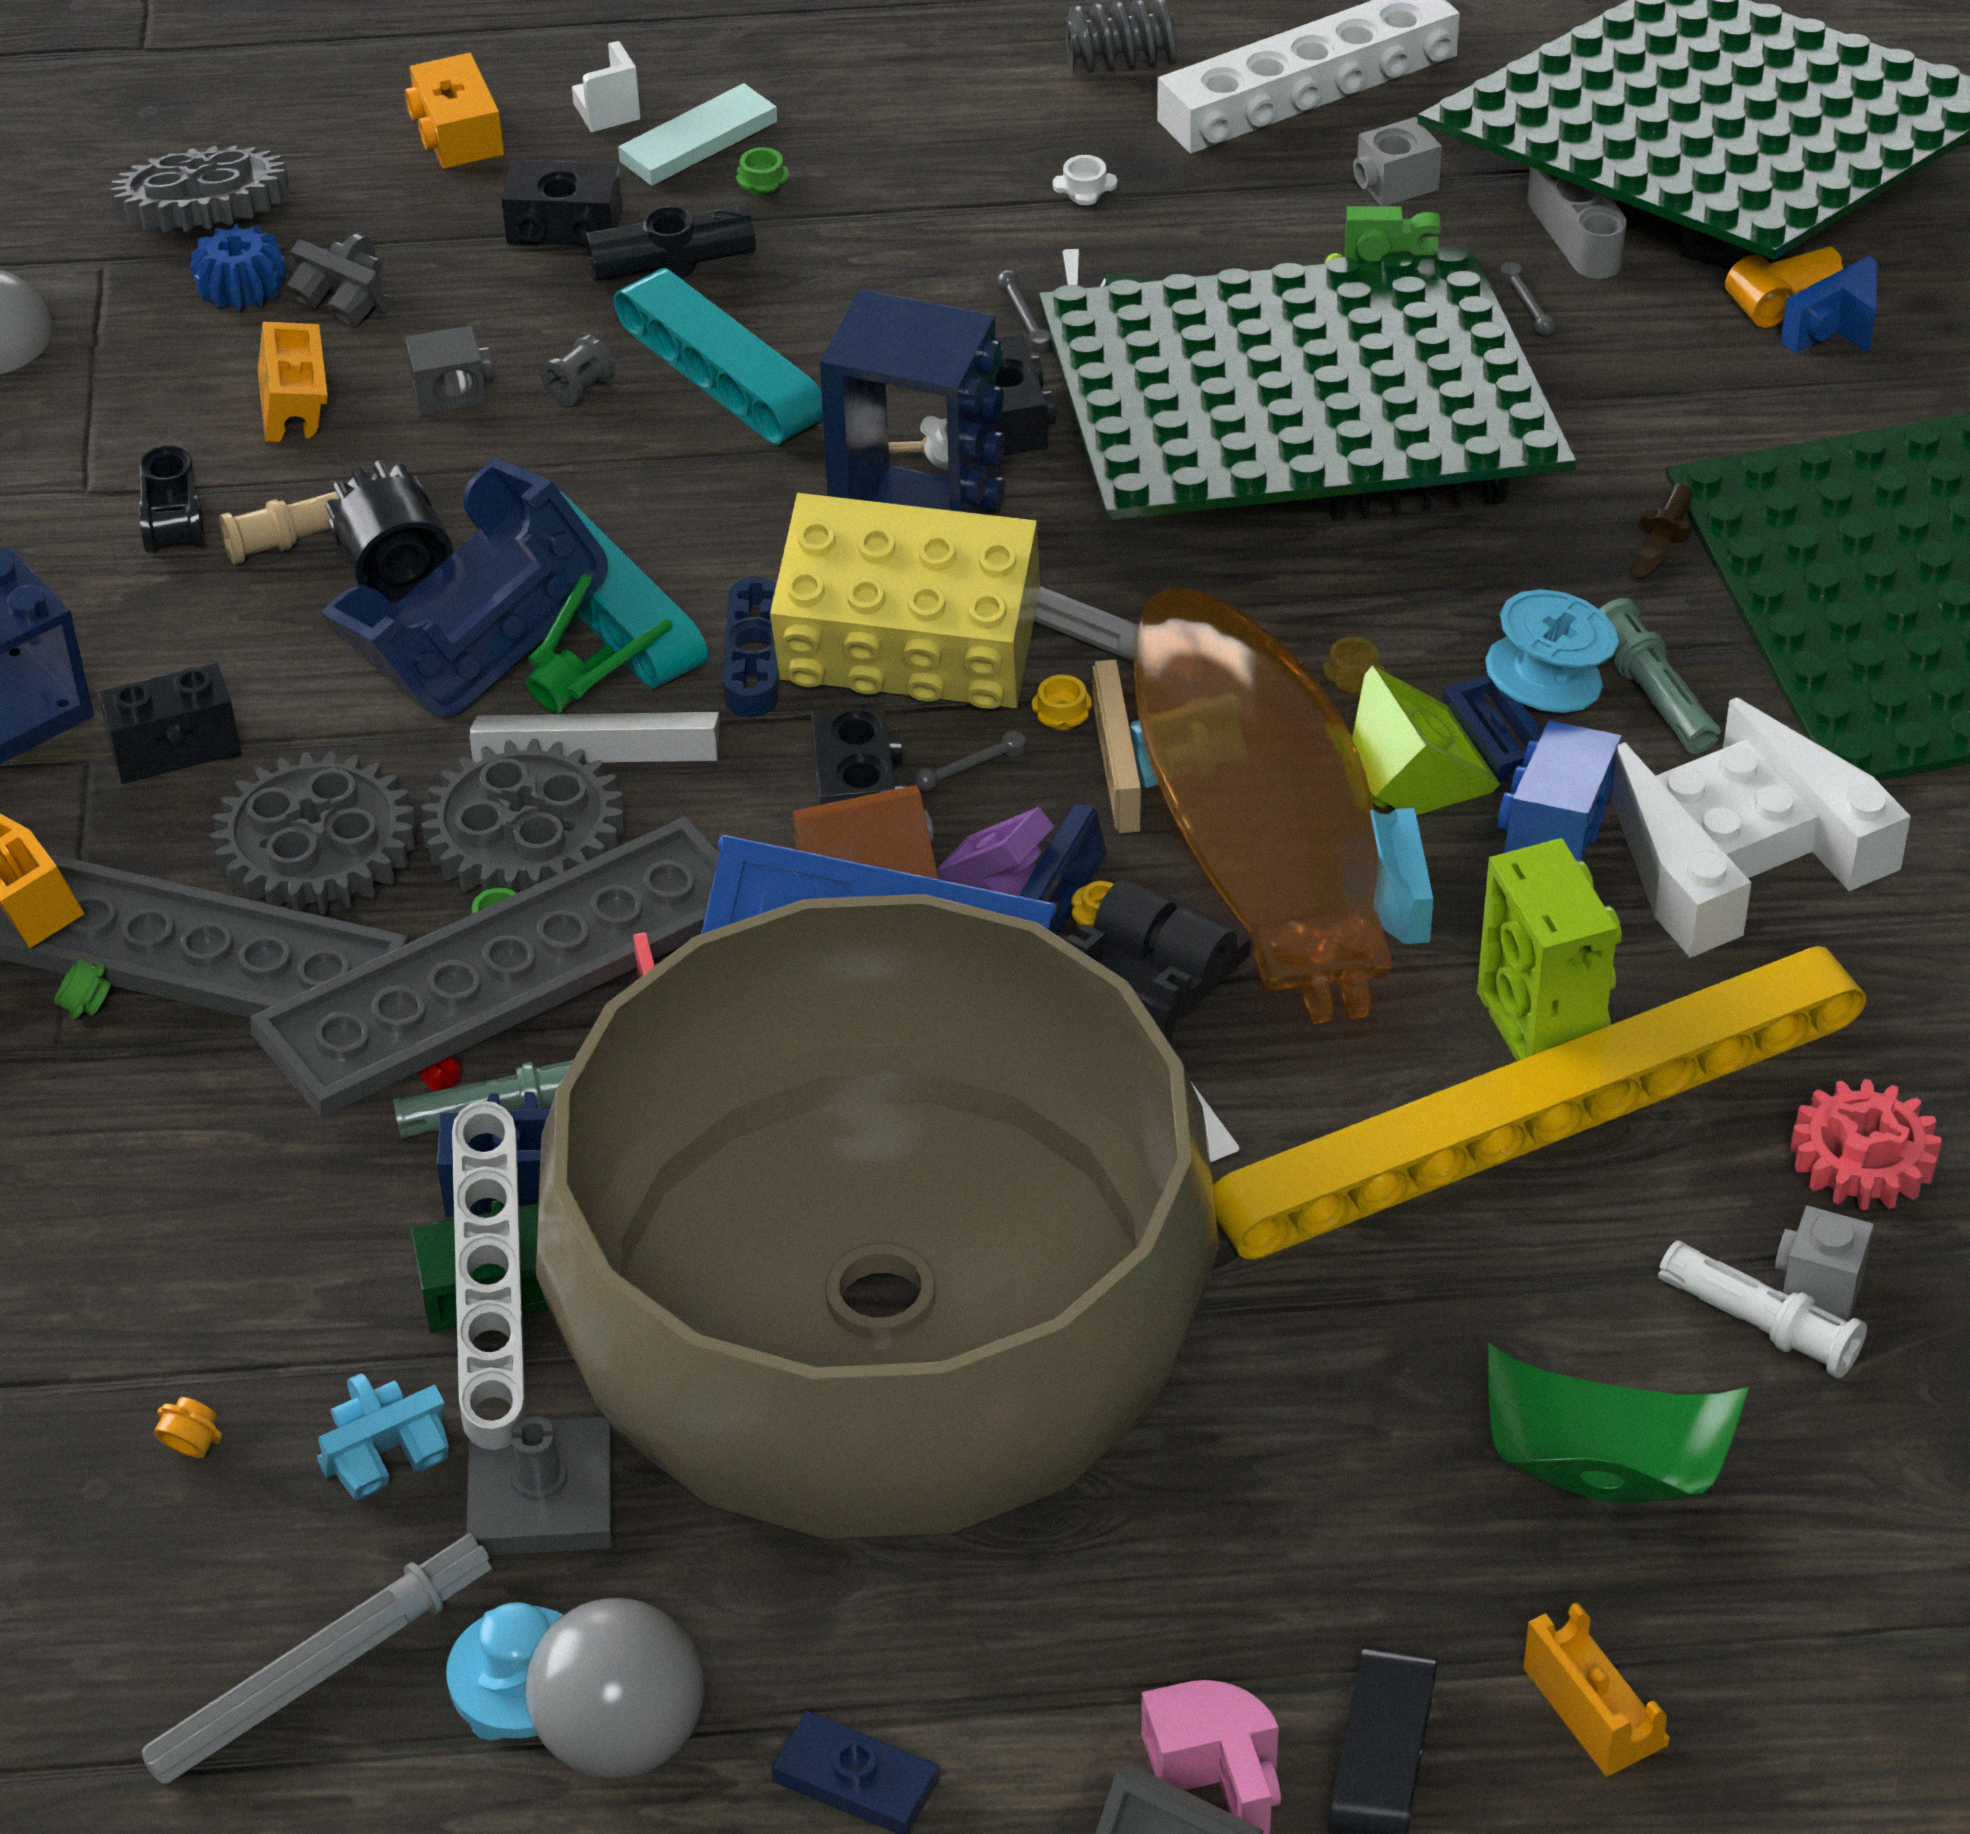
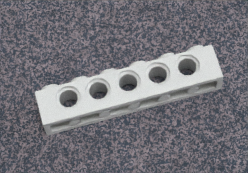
(1304, 69)

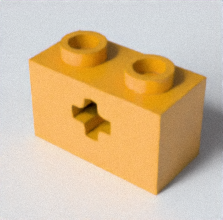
(454, 110)

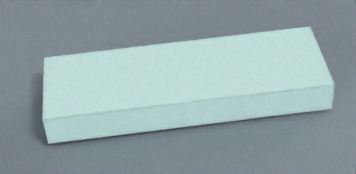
(697, 134)

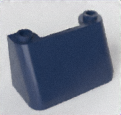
(484, 600)

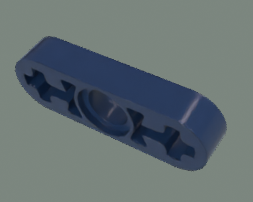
(739, 663)

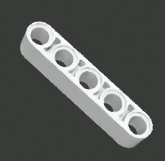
(483, 1242)

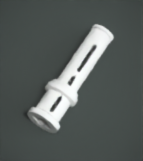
(1789, 1319)

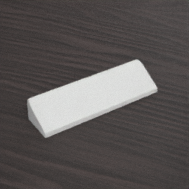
(605, 736)

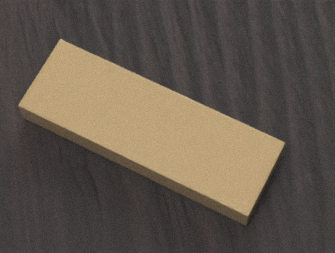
(1116, 746)

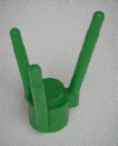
(564, 675)

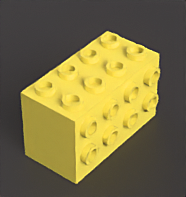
(906, 600)

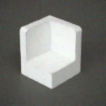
(609, 94)

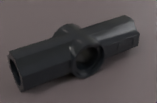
(670, 240)

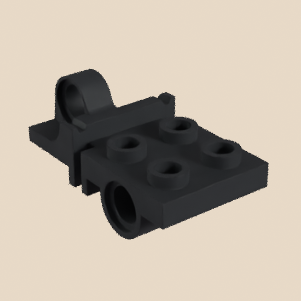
(1161, 948)

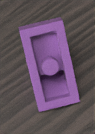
(1000, 855)

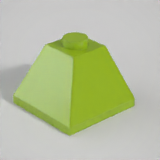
(1415, 748)

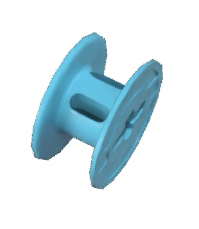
(1551, 651)

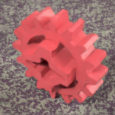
(1865, 1144)

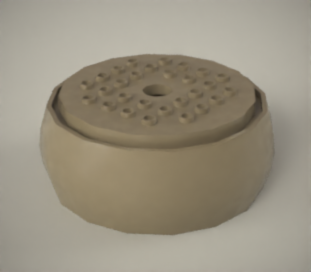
(854, 1105)

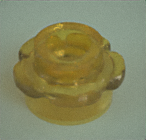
(1350, 661)

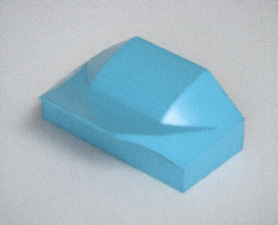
(1403, 881)

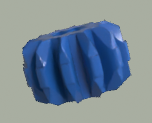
(238, 267)

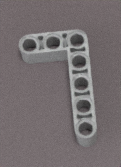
(1581, 222)

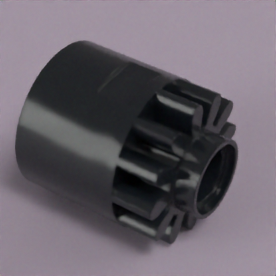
(387, 529)

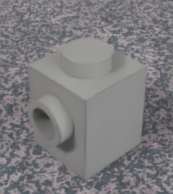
(1826, 1259)

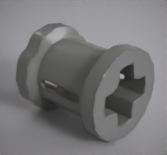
(572, 390)

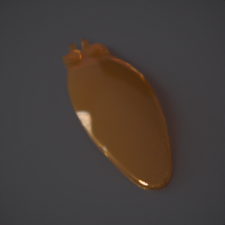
(1264, 794)

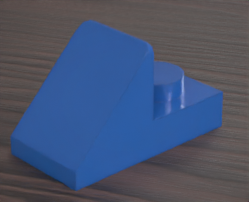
(1833, 305)

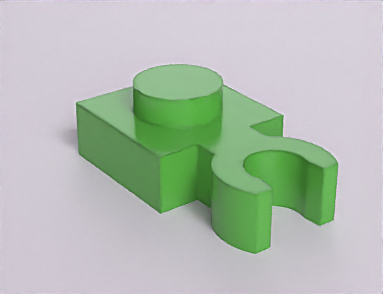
(1381, 230)

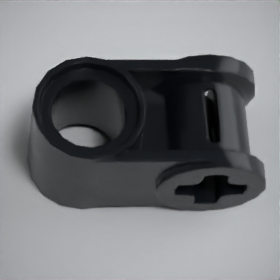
(169, 499)

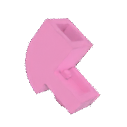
(1214, 1735)

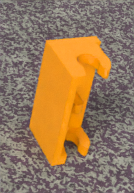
(291, 377)
(1592, 1693)

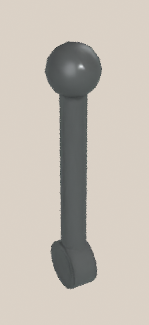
(1512, 273)
(1038, 339)
(1012, 744)

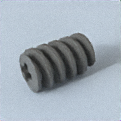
(1120, 33)

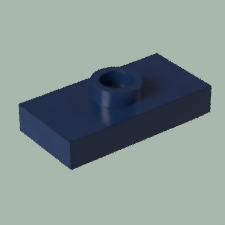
(855, 1773)

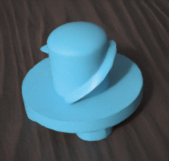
(491, 1667)

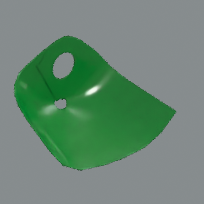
(1608, 1437)

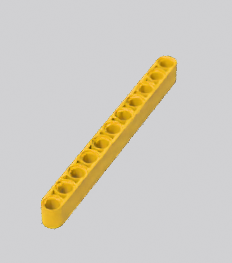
(1534, 1102)

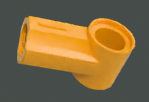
(1764, 287)

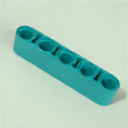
(720, 356)
(631, 605)

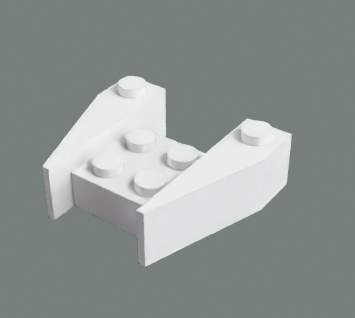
(1743, 813)

